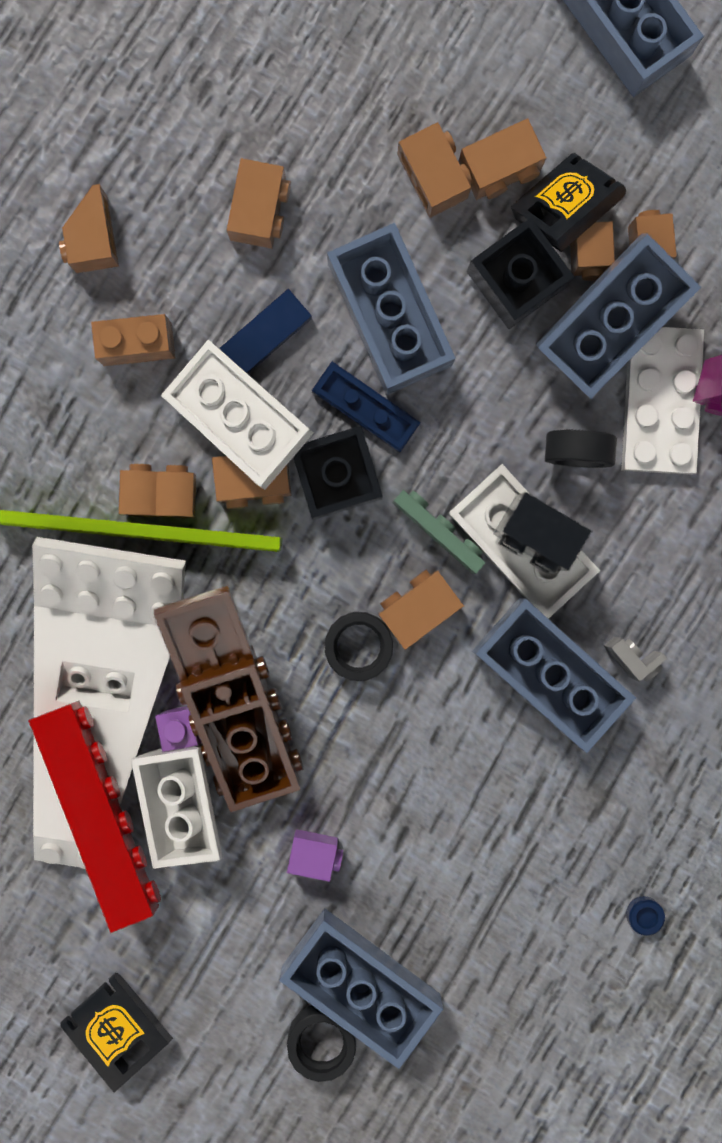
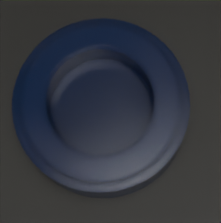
(645, 916)

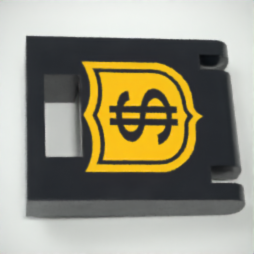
(575, 195)
(109, 1026)

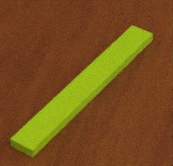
(140, 531)

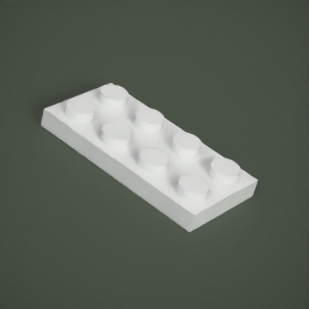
(659, 403)
(237, 414)
(480, 516)

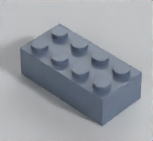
(638, 36)
(390, 308)
(618, 314)
(553, 674)
(361, 988)

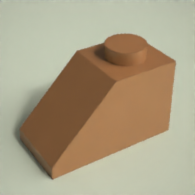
(89, 234)

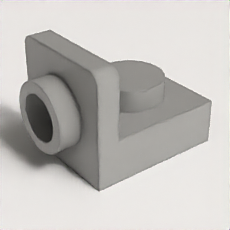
(628, 655)

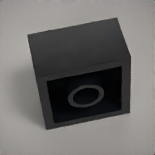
(519, 273)
(337, 473)
(541, 533)

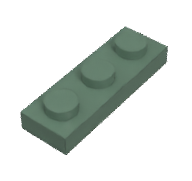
(440, 530)

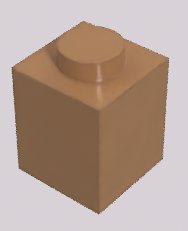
(658, 226)
(593, 251)

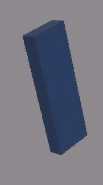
(266, 332)
(365, 407)

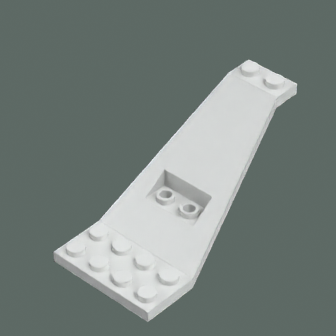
(97, 648)

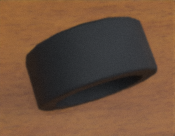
(580, 448)
(358, 673)
(312, 1069)

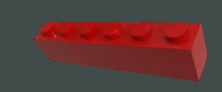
(95, 815)

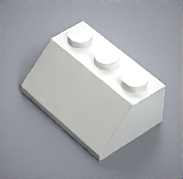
(176, 807)

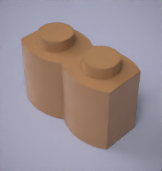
(157, 493)

